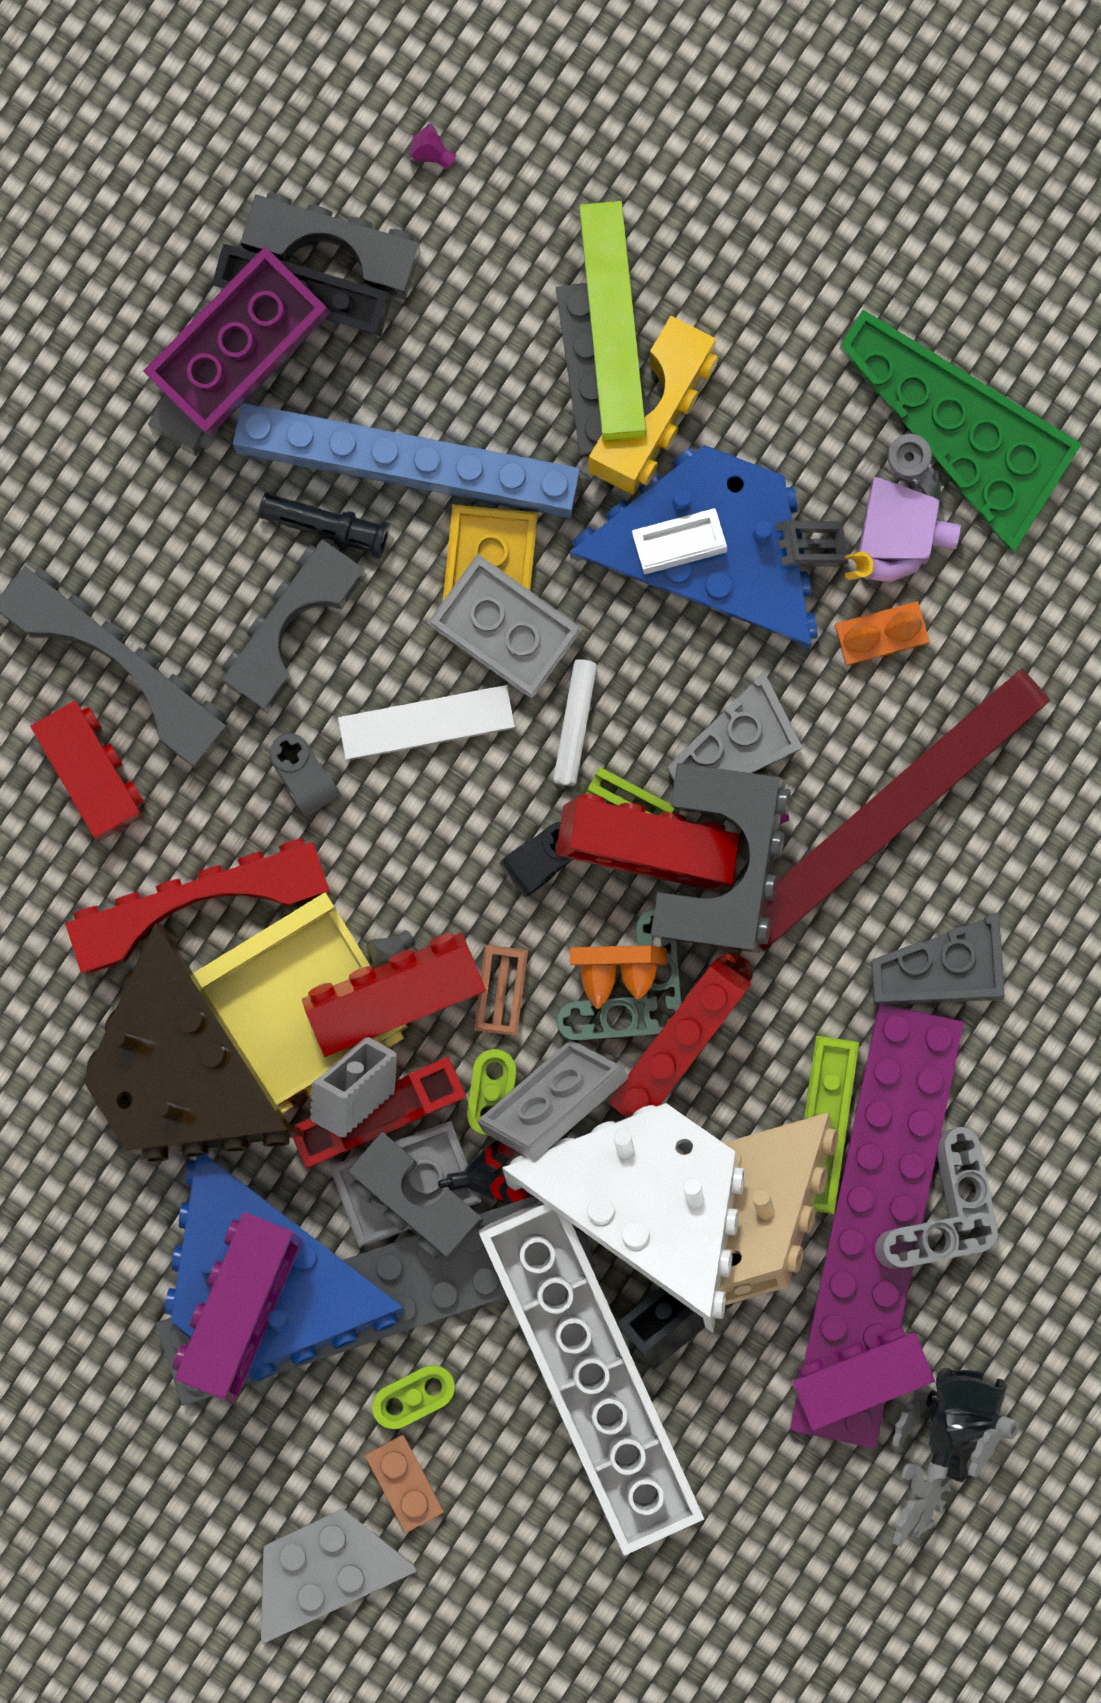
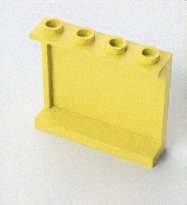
(262, 990)

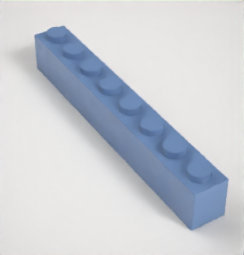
(406, 460)

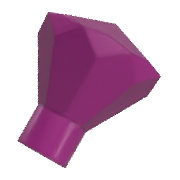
(428, 147)

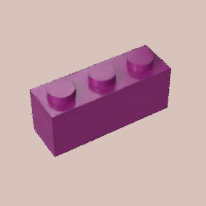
(861, 1378)

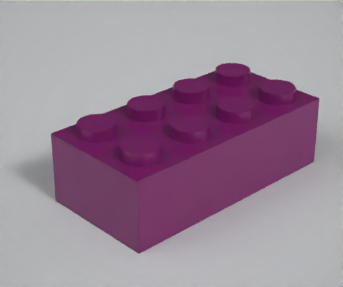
(237, 341)
(237, 1308)

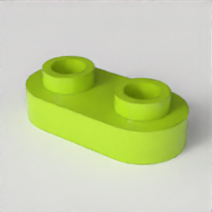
(485, 1090)
(414, 1397)

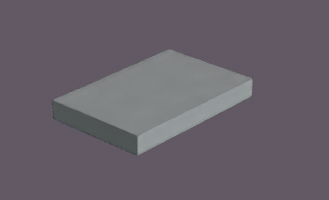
(504, 626)
(552, 1099)
(436, 1155)

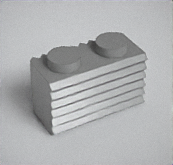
(353, 1087)

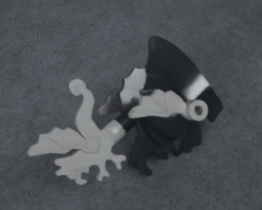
(963, 1426)

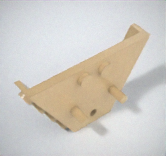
(776, 1203)

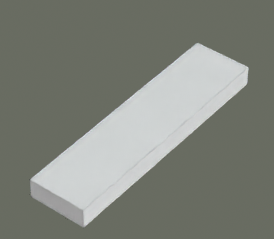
(426, 723)

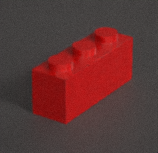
(88, 769)

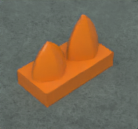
(881, 633)
(600, 965)

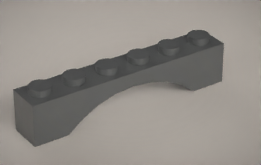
(44, 613)

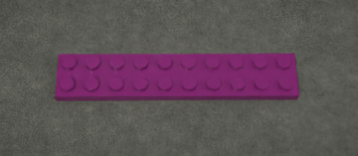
(881, 1190)

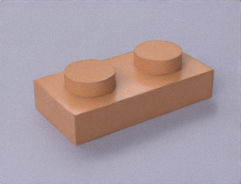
(404, 1483)

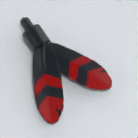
(479, 1175)

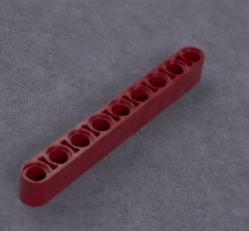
(903, 801)

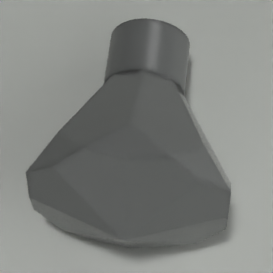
(384, 948)

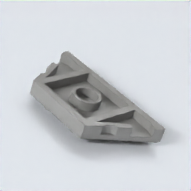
(324, 1570)

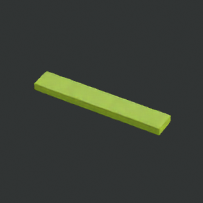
(612, 321)

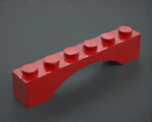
(112, 935)

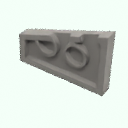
(746, 735)

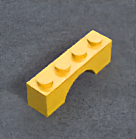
(679, 361)

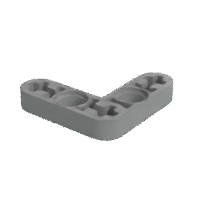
(961, 1213)

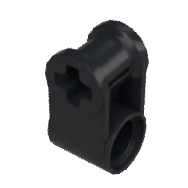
(534, 862)

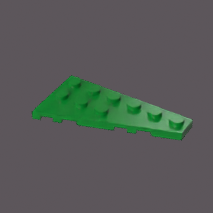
(980, 439)

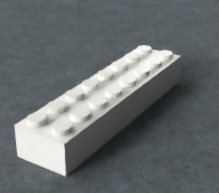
(591, 1376)

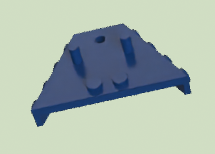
(739, 583)
(322, 1296)

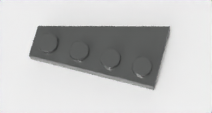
(580, 363)

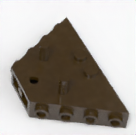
(179, 1065)

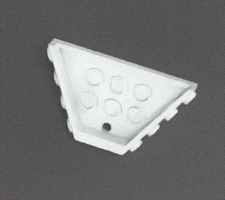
(647, 1200)

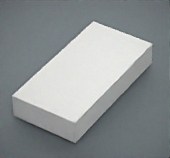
(679, 541)

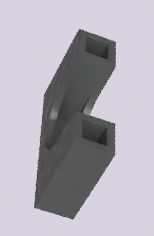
(738, 916)

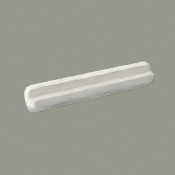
(575, 722)

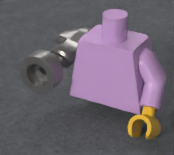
(901, 519)

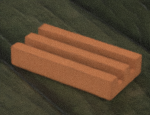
(496, 1027)

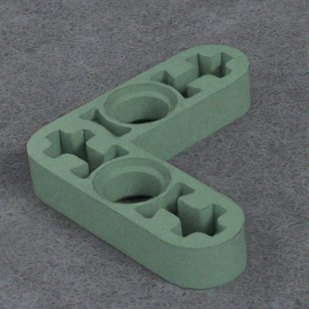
(640, 1009)

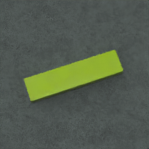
(831, 1092)

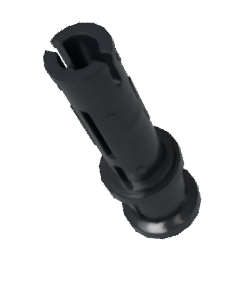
(343, 529)

